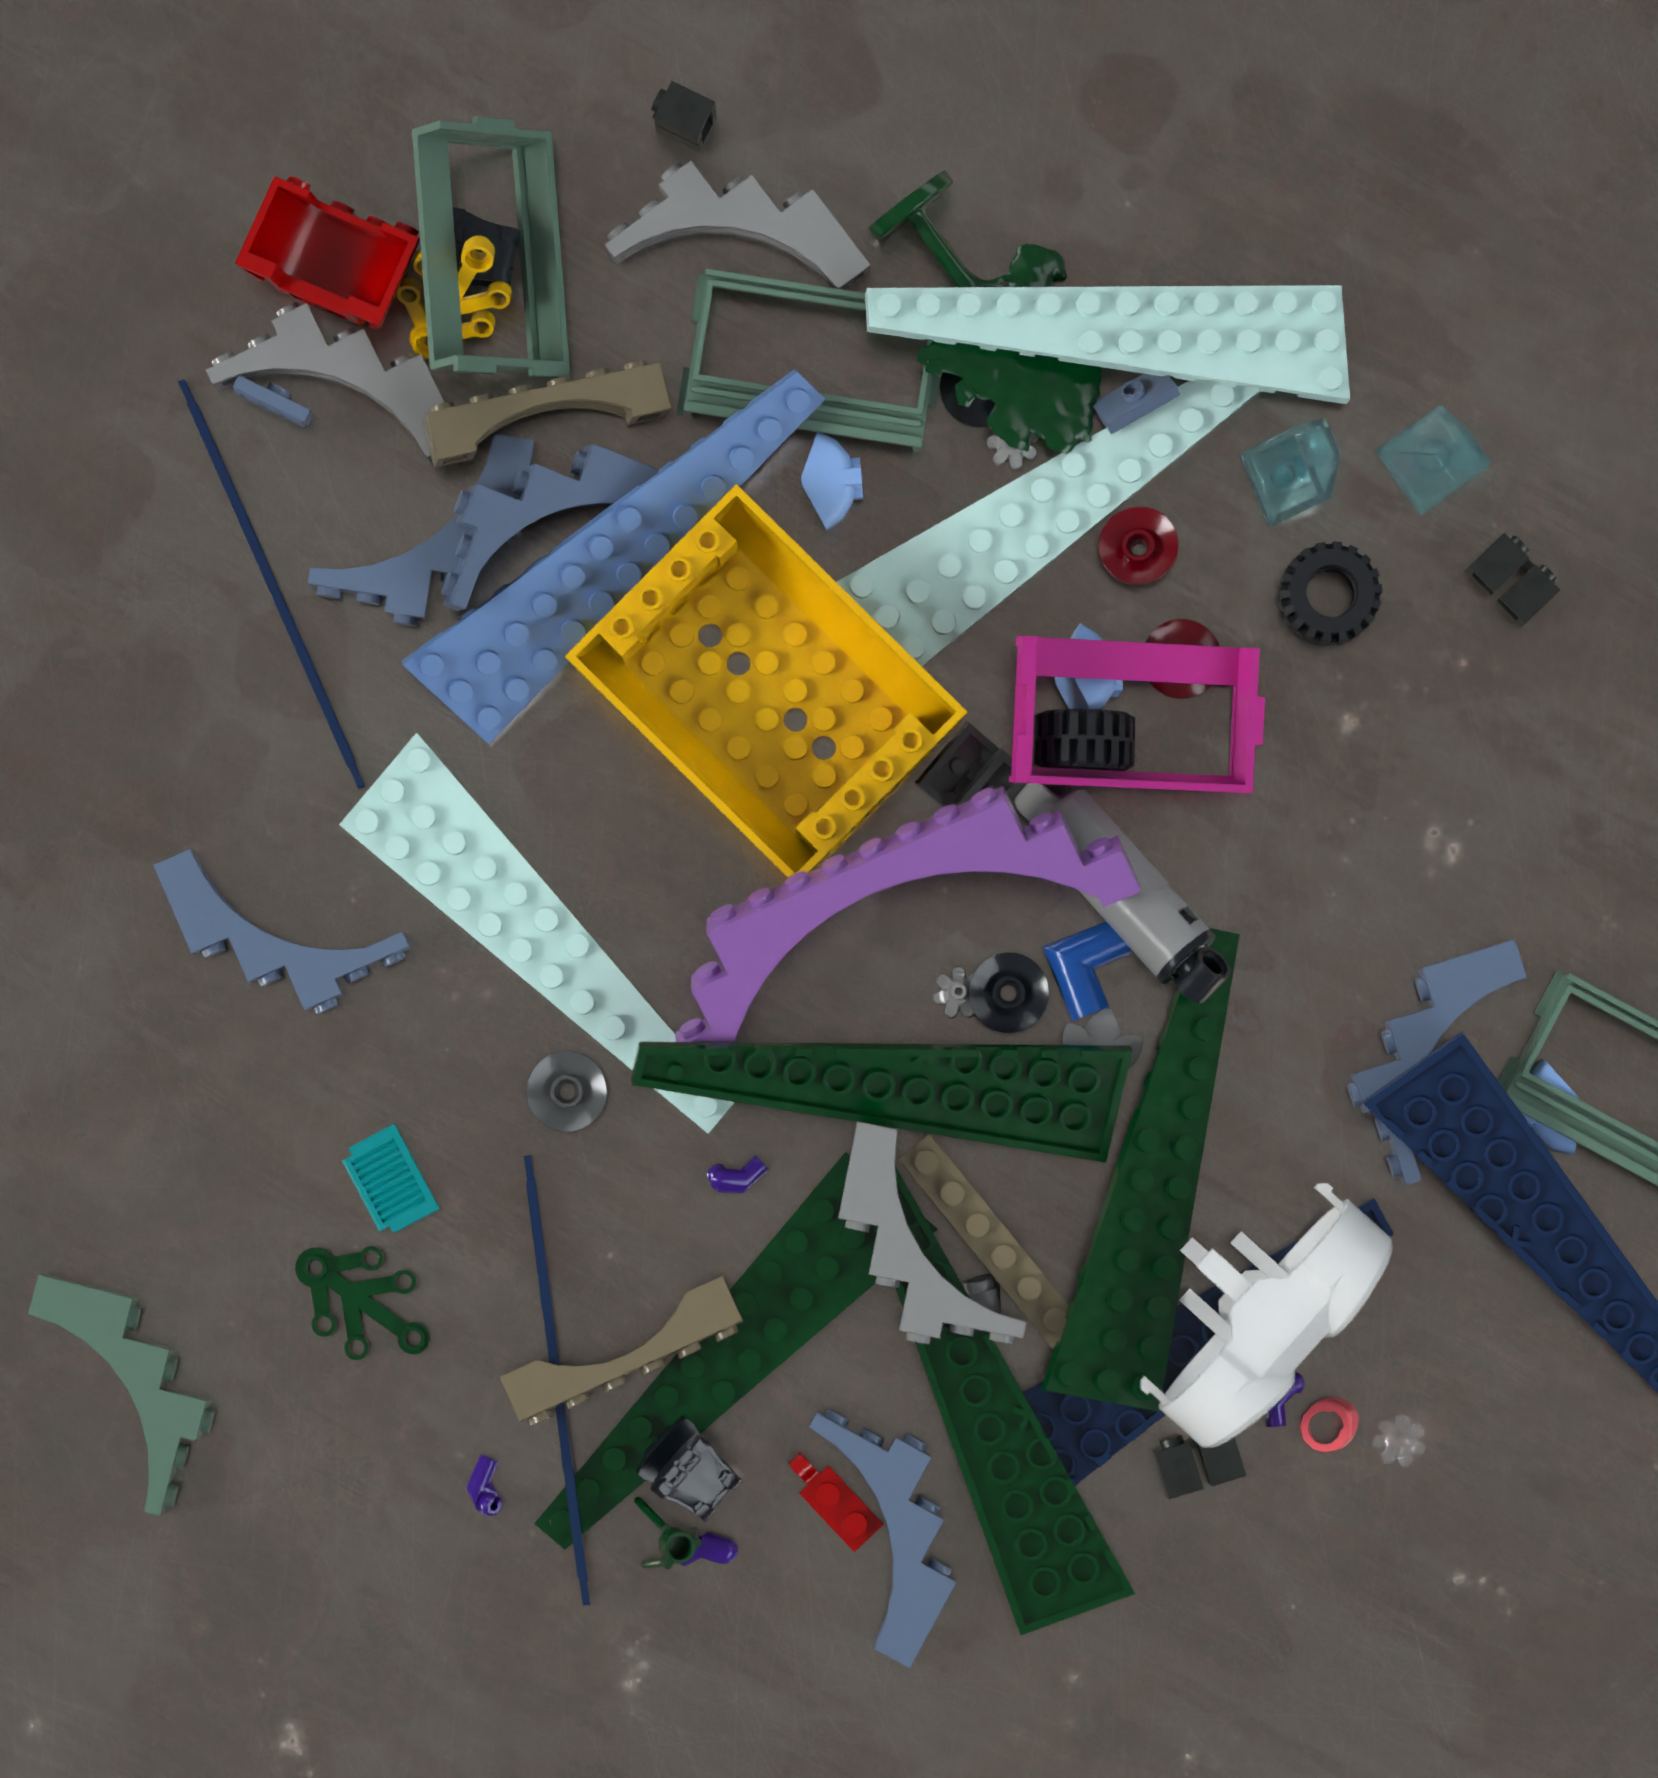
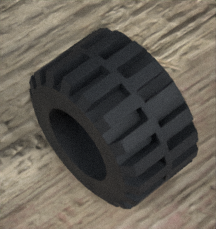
(1354, 569)
(1084, 739)

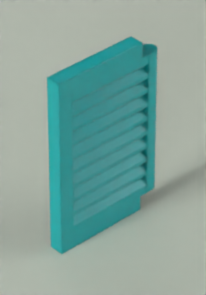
(389, 1180)

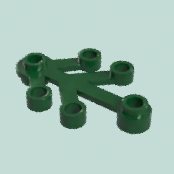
(356, 1297)

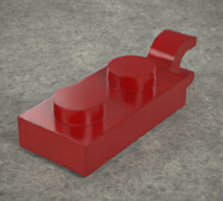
(836, 1503)

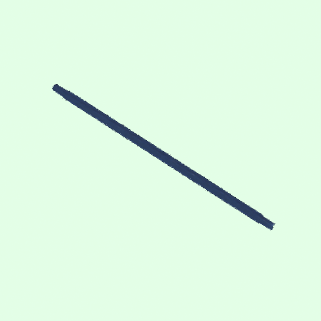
(271, 583)
(566, 1454)

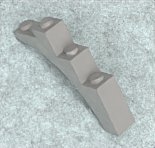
(745, 210)
(301, 349)
(930, 1300)

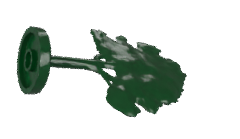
(1029, 392)

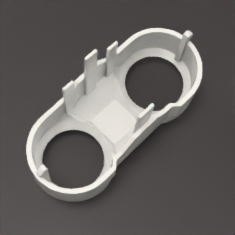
(1271, 1319)

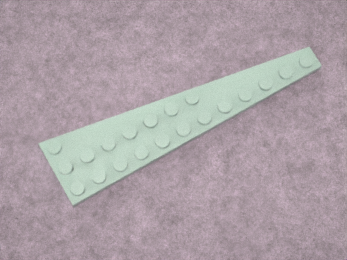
(1223, 334)
(980, 556)
(464, 864)

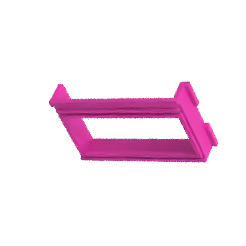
(1140, 663)

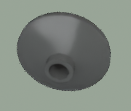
(545, 1087)

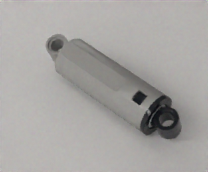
(1151, 922)

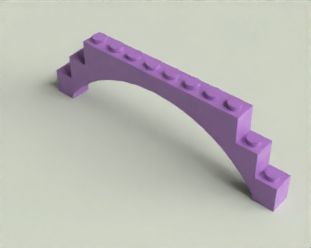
(963, 838)

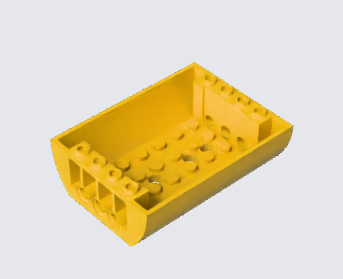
(806, 653)

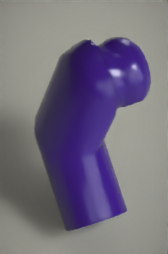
(735, 1180)
(1276, 1415)
(481, 1489)
(715, 1549)

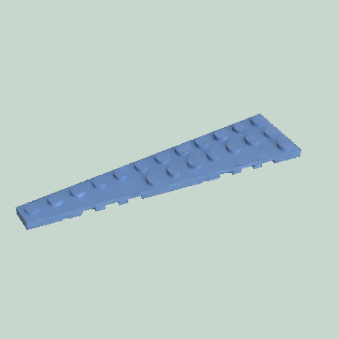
(518, 638)

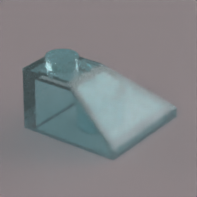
(1433, 459)
(1293, 470)

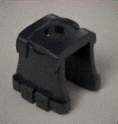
(502, 237)
(687, 1469)

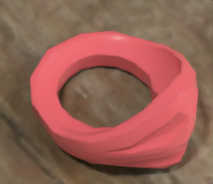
(1349, 1418)

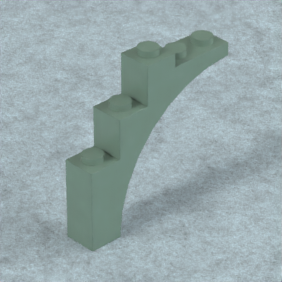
(166, 1415)

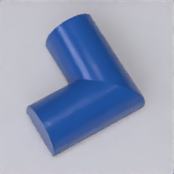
(1074, 966)

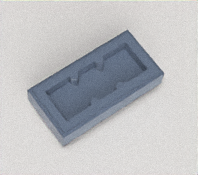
(274, 400)
(1134, 400)

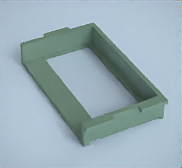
(538, 247)
(836, 413)
(1563, 1111)

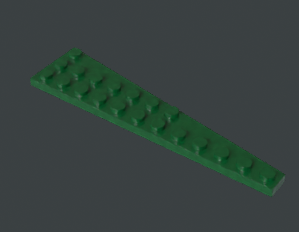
(987, 1093)
(1135, 1265)
(784, 1300)
(1026, 1503)

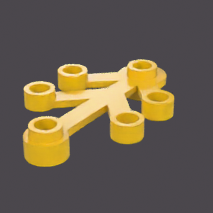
(472, 263)

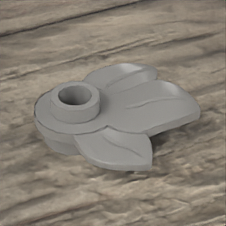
(1102, 1030)

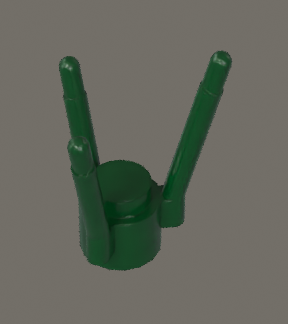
(673, 1543)

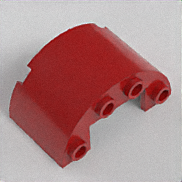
(327, 253)

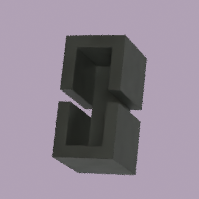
(684, 116)
(1529, 592)
(1179, 1469)

